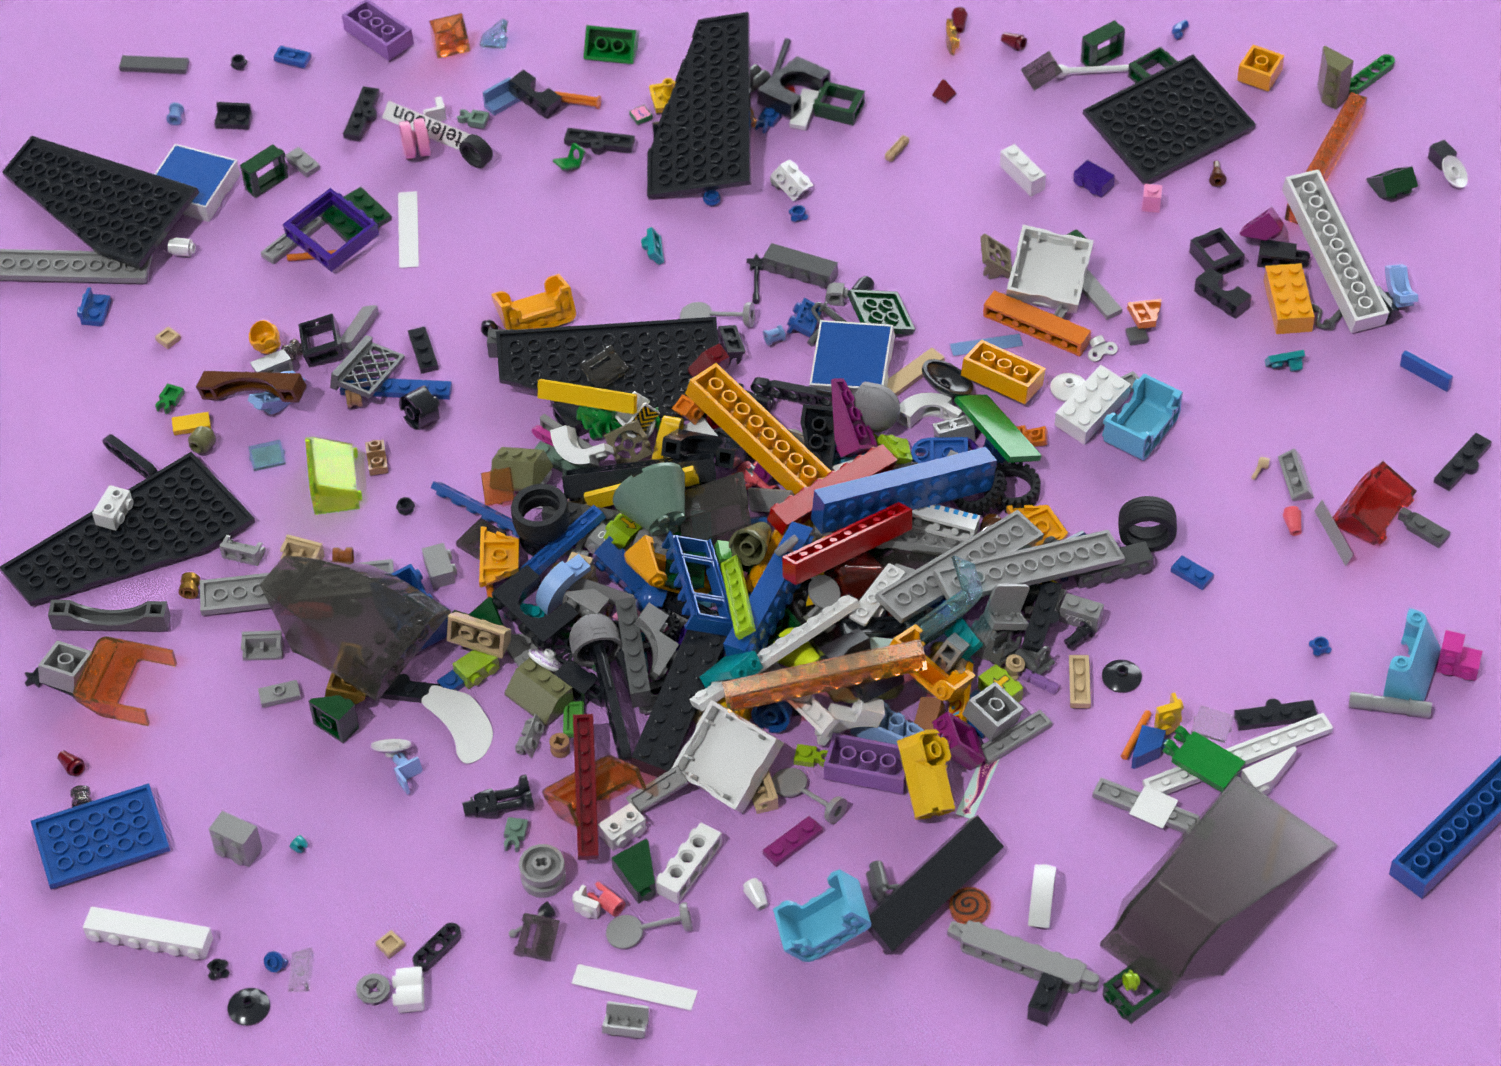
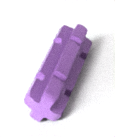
(1040, 681)

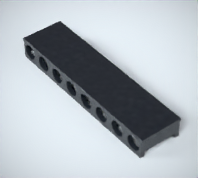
(932, 883)

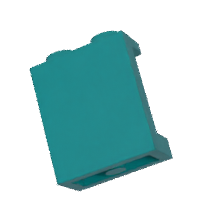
(732, 668)

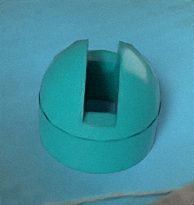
(298, 844)

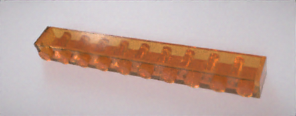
(1336, 140)
(824, 675)

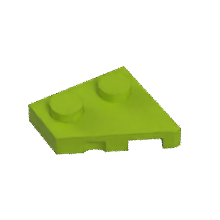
(898, 447)

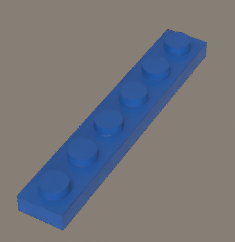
(399, 387)
(474, 506)
(557, 548)

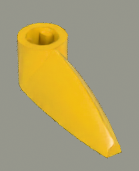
(667, 426)

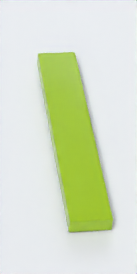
(738, 597)

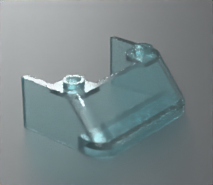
(953, 607)

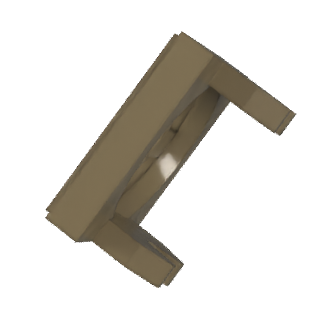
(989, 248)
(632, 426)

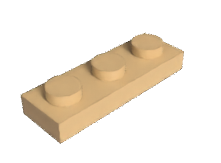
(1079, 681)

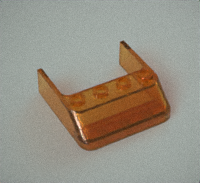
(109, 673)
(611, 775)

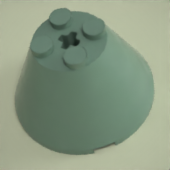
(654, 498)

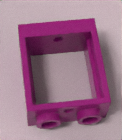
(962, 740)

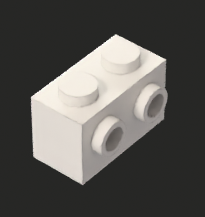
(112, 507)
(622, 827)

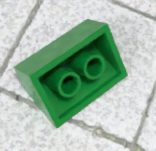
(610, 44)

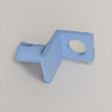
(406, 769)

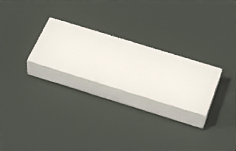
(802, 118)

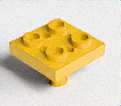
(661, 94)

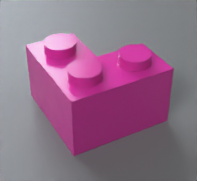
(1457, 659)

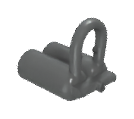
(758, 77)
(1036, 661)
(878, 881)

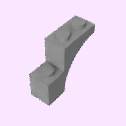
(663, 648)

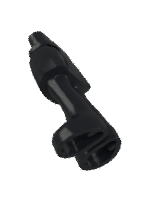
(487, 805)

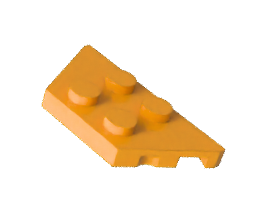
(1043, 519)
(497, 557)

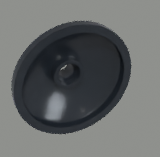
(946, 378)

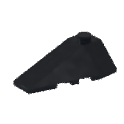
(818, 432)

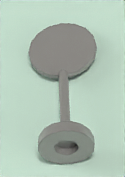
(701, 309)
(822, 588)
(793, 781)
(627, 930)

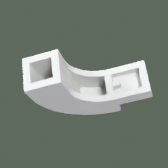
(926, 405)
(567, 446)
(1042, 896)

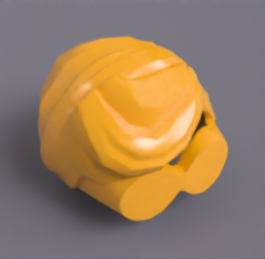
(264, 337)

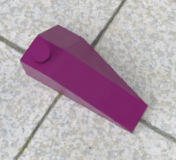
(849, 430)

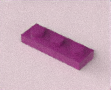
(792, 841)

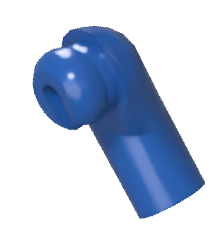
(1177, 28)

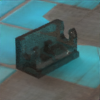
(1041, 70)

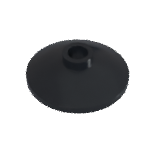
(1118, 681)
(251, 1013)

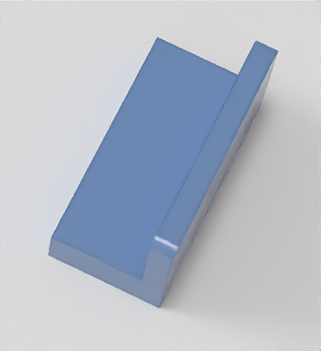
(499, 98)

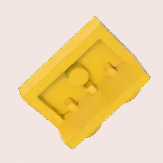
(1169, 715)

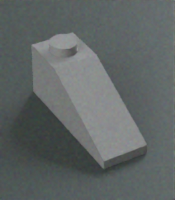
(948, 655)

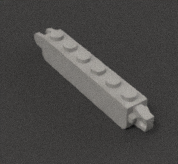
(1021, 956)

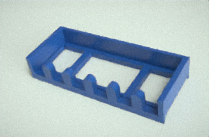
(699, 622)

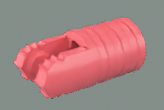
(608, 900)

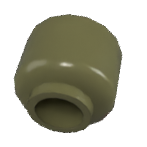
(201, 439)

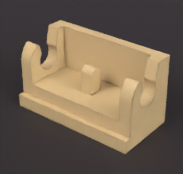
(301, 547)
(765, 797)

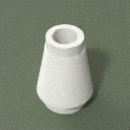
(755, 892)

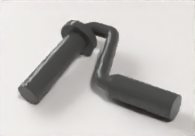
(823, 307)
(1327, 323)

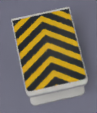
(645, 414)

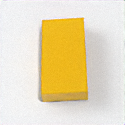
(188, 423)

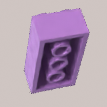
(377, 29)
(864, 763)

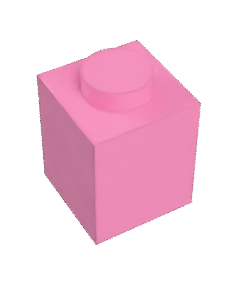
(1152, 198)

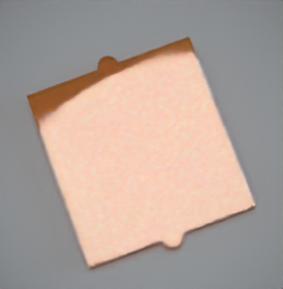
(497, 486)

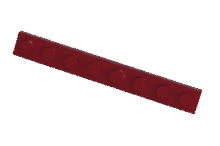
(585, 787)

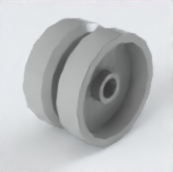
(542, 870)

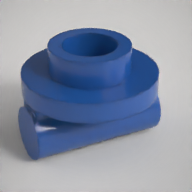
(274, 961)

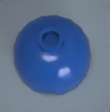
(649, 594)
(773, 716)

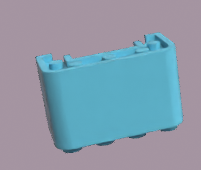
(1145, 418)
(825, 920)

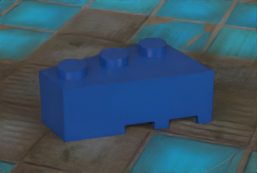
(612, 561)

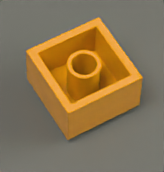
(1260, 67)

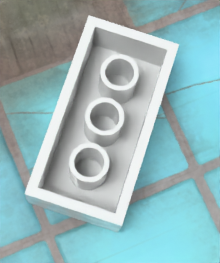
(1087, 408)

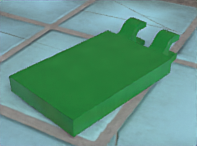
(1203, 758)

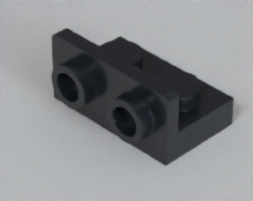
(233, 116)

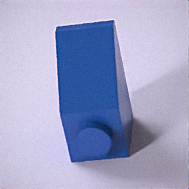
(1148, 746)

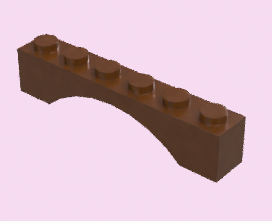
(219, 384)

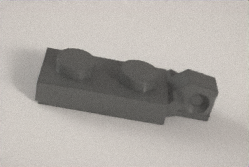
(1423, 527)

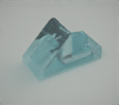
(495, 36)

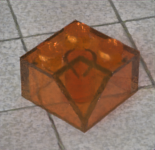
(449, 35)

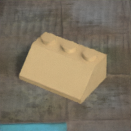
(478, 634)

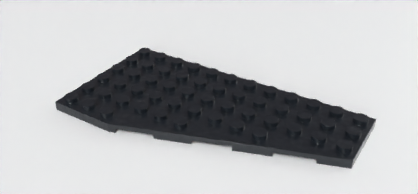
(707, 121)
(101, 201)
(653, 351)
(171, 519)

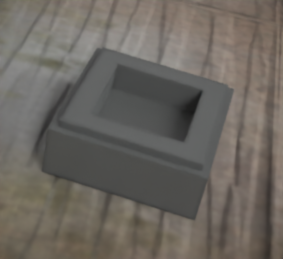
(1136, 336)

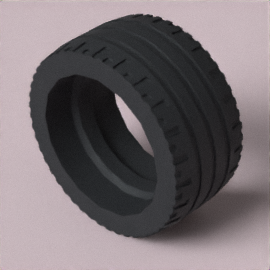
(1148, 509)
(545, 530)

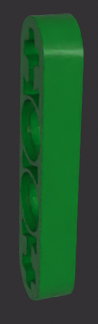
(1386, 59)

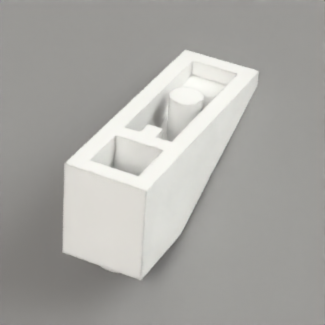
(1268, 772)

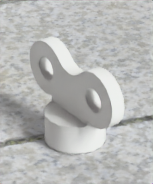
(1100, 348)

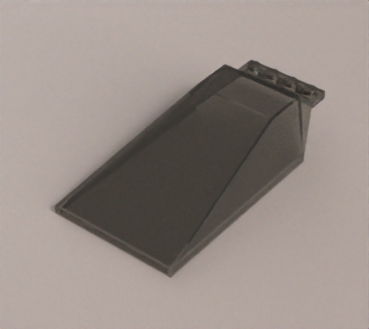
(1216, 888)

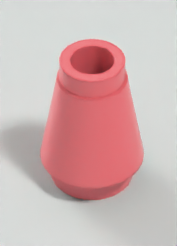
(1292, 518)

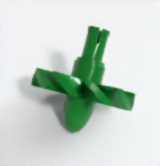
(598, 421)

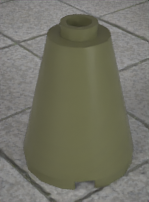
(751, 543)

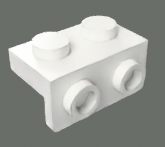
(791, 179)

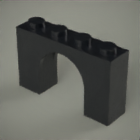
(796, 72)
(683, 442)
(543, 630)
(852, 643)

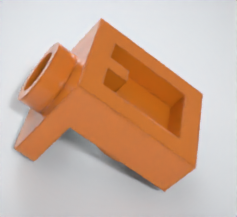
(688, 409)

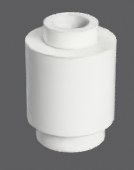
(181, 247)

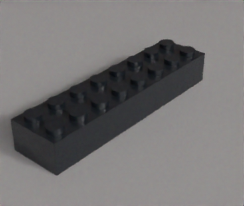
(587, 479)
(673, 711)

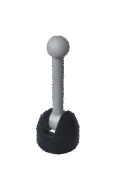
(544, 910)

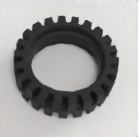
(1026, 474)
(989, 501)

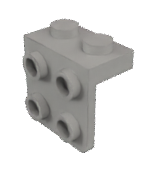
(1005, 607)

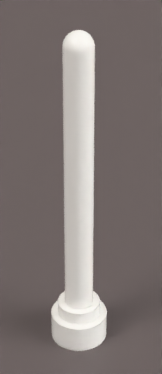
(1092, 69)

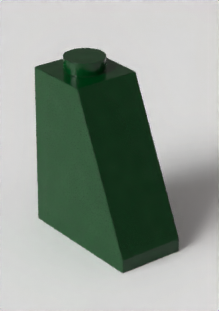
(636, 870)

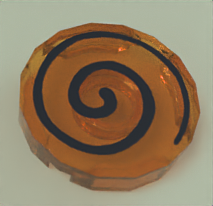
(970, 905)

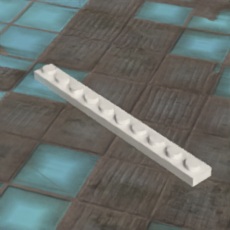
(785, 645)
(1249, 751)

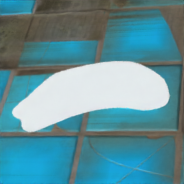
(464, 720)

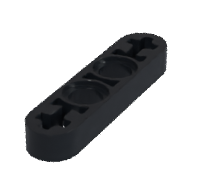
(129, 456)

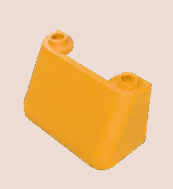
(539, 310)
(652, 565)
(934, 678)

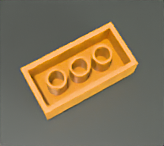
(1288, 298)
(1003, 371)

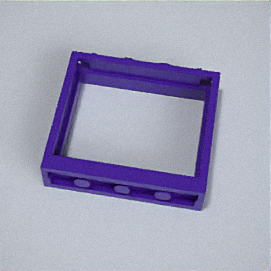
(331, 261)

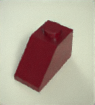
(709, 357)

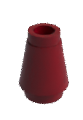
(959, 18)
(1016, 41)
(72, 764)

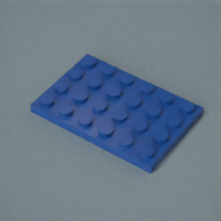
(100, 836)

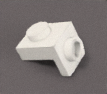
(585, 906)

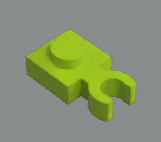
(808, 755)

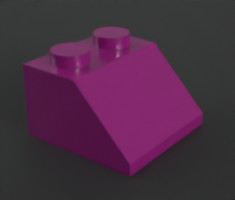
(1263, 226)

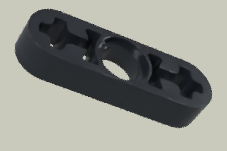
(438, 938)

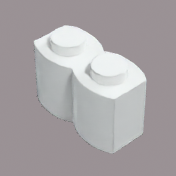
(409, 989)

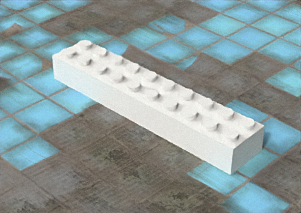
(1335, 251)

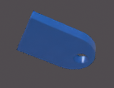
(938, 447)

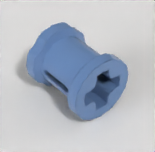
(174, 115)
(769, 338)

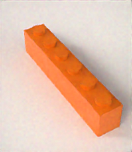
(1037, 323)

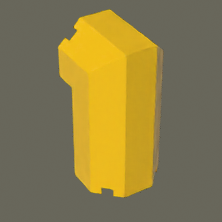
(925, 773)

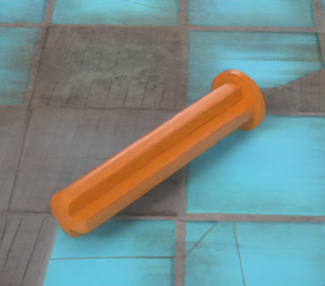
(580, 99)

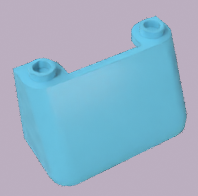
(1413, 675)

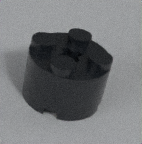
(419, 407)

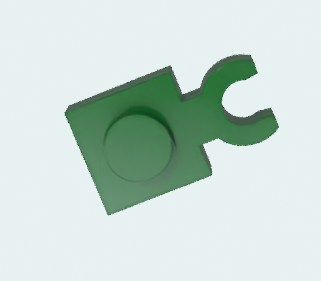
(169, 396)

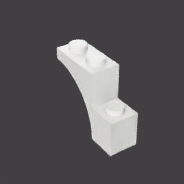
(860, 715)

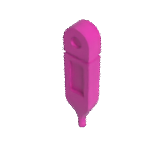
(542, 434)

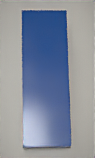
(1426, 370)

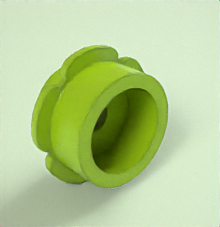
(1131, 981)

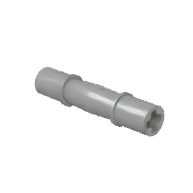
(1390, 704)

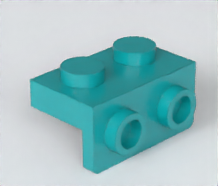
(963, 630)

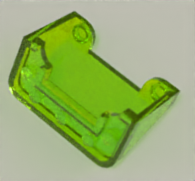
(332, 475)

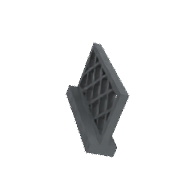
(354, 362)

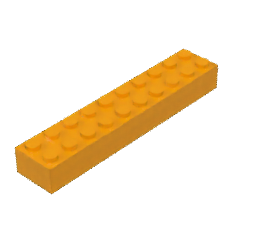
(755, 429)

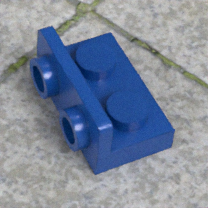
(93, 308)
(803, 318)

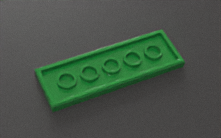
(997, 428)

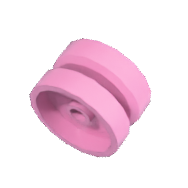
(417, 138)

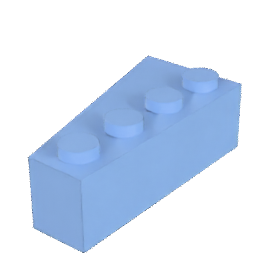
(890, 730)

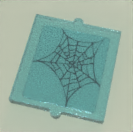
(267, 455)

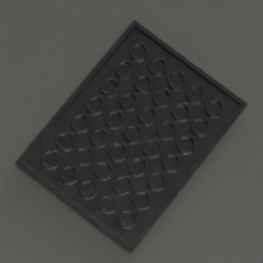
(1169, 119)

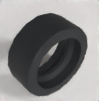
(479, 158)

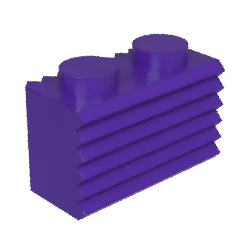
(1094, 178)

